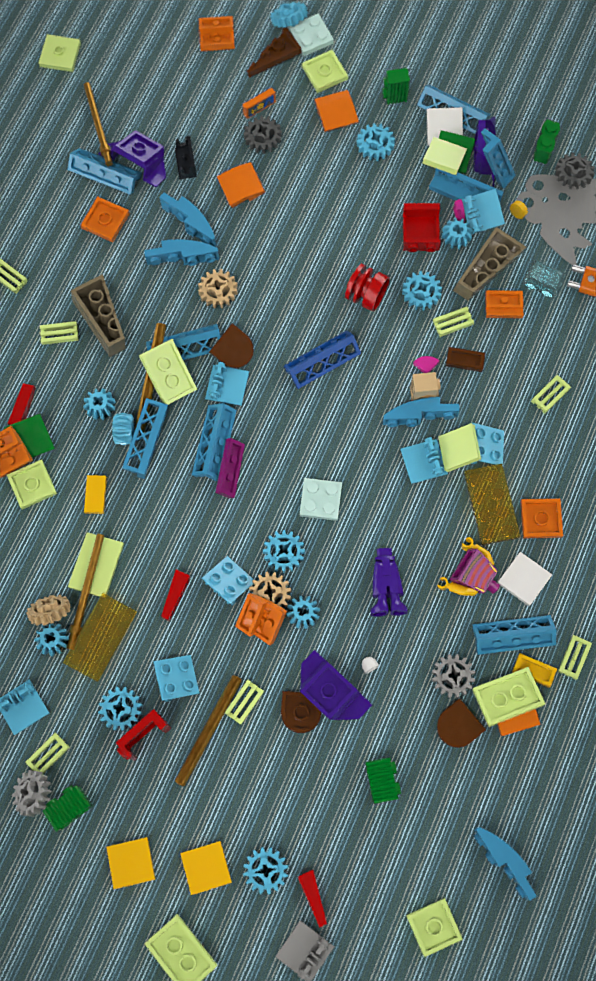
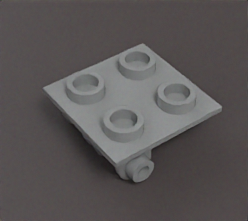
(304, 951)

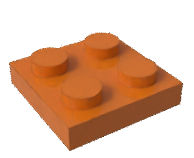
(105, 219)
(541, 518)

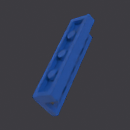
(318, 354)

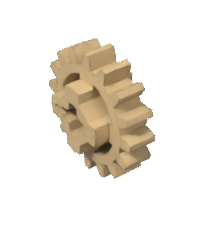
(208, 291)
(277, 591)
(48, 610)

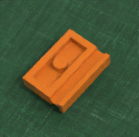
(504, 304)

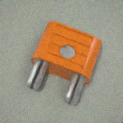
(588, 280)

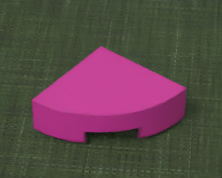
(458, 210)
(426, 363)

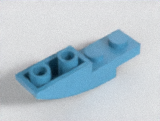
(193, 219)
(190, 251)
(413, 411)
(501, 853)

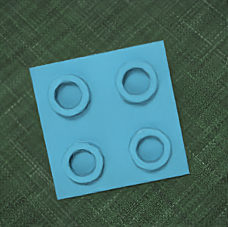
(483, 211)
(227, 384)
(490, 444)
(423, 461)
(228, 580)
(176, 677)
(22, 707)

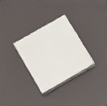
(443, 119)
(524, 579)

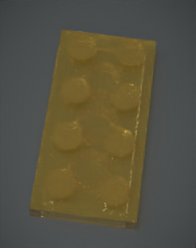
(491, 504)
(99, 637)

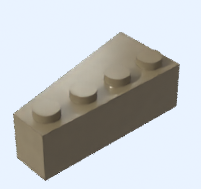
(493, 258)
(99, 313)

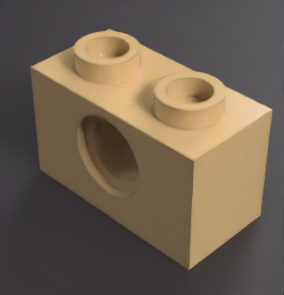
(424, 386)

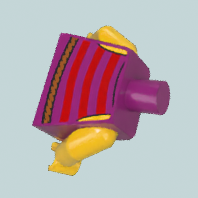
(473, 573)

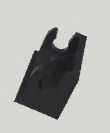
(185, 159)

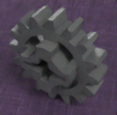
(260, 134)
(574, 171)

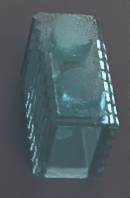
(544, 279)

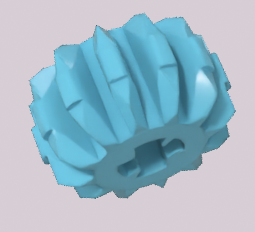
(457, 233)
(96, 410)
(123, 428)
(306, 617)
(50, 646)

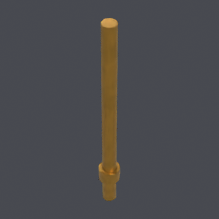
(104, 147)
(76, 627)

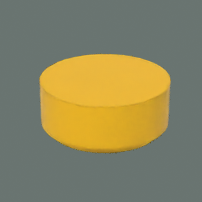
(518, 209)

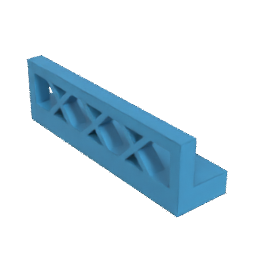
(454, 102)
(497, 159)
(94, 168)
(454, 189)
(192, 336)
(222, 429)
(152, 440)
(515, 637)

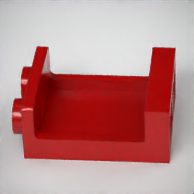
(421, 227)
(140, 730)

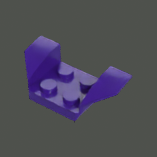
(144, 153)
(480, 163)
(330, 690)

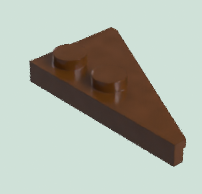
(278, 51)

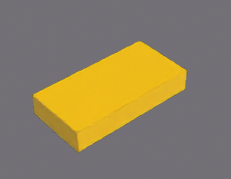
(95, 494)
(541, 672)

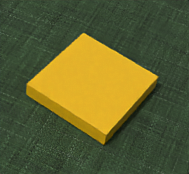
(130, 863)
(206, 868)

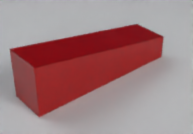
(22, 404)
(176, 591)
(311, 891)

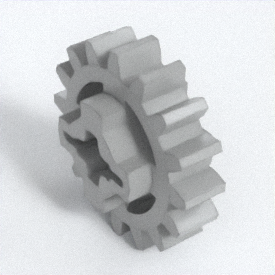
(444, 677)
(31, 793)

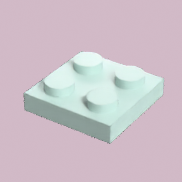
(311, 34)
(320, 499)

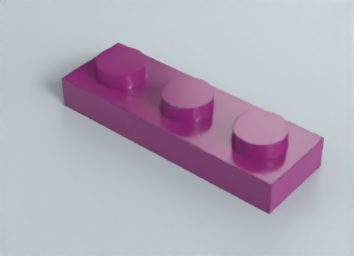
(230, 468)

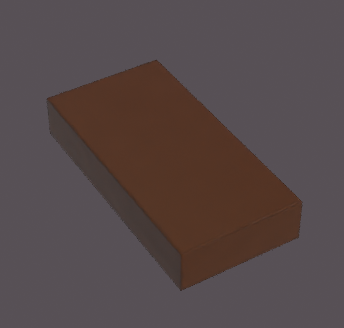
(465, 359)

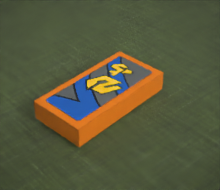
(259, 103)

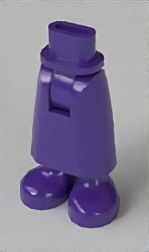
(387, 585)

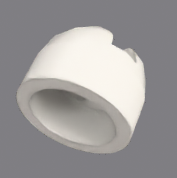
(369, 664)

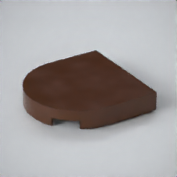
(233, 348)
(298, 712)
(458, 725)

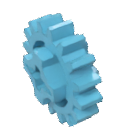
(289, 14)
(375, 142)
(417, 295)
(278, 557)
(118, 718)
(267, 880)

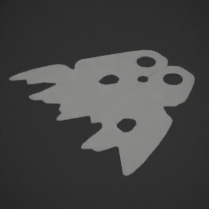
(561, 214)

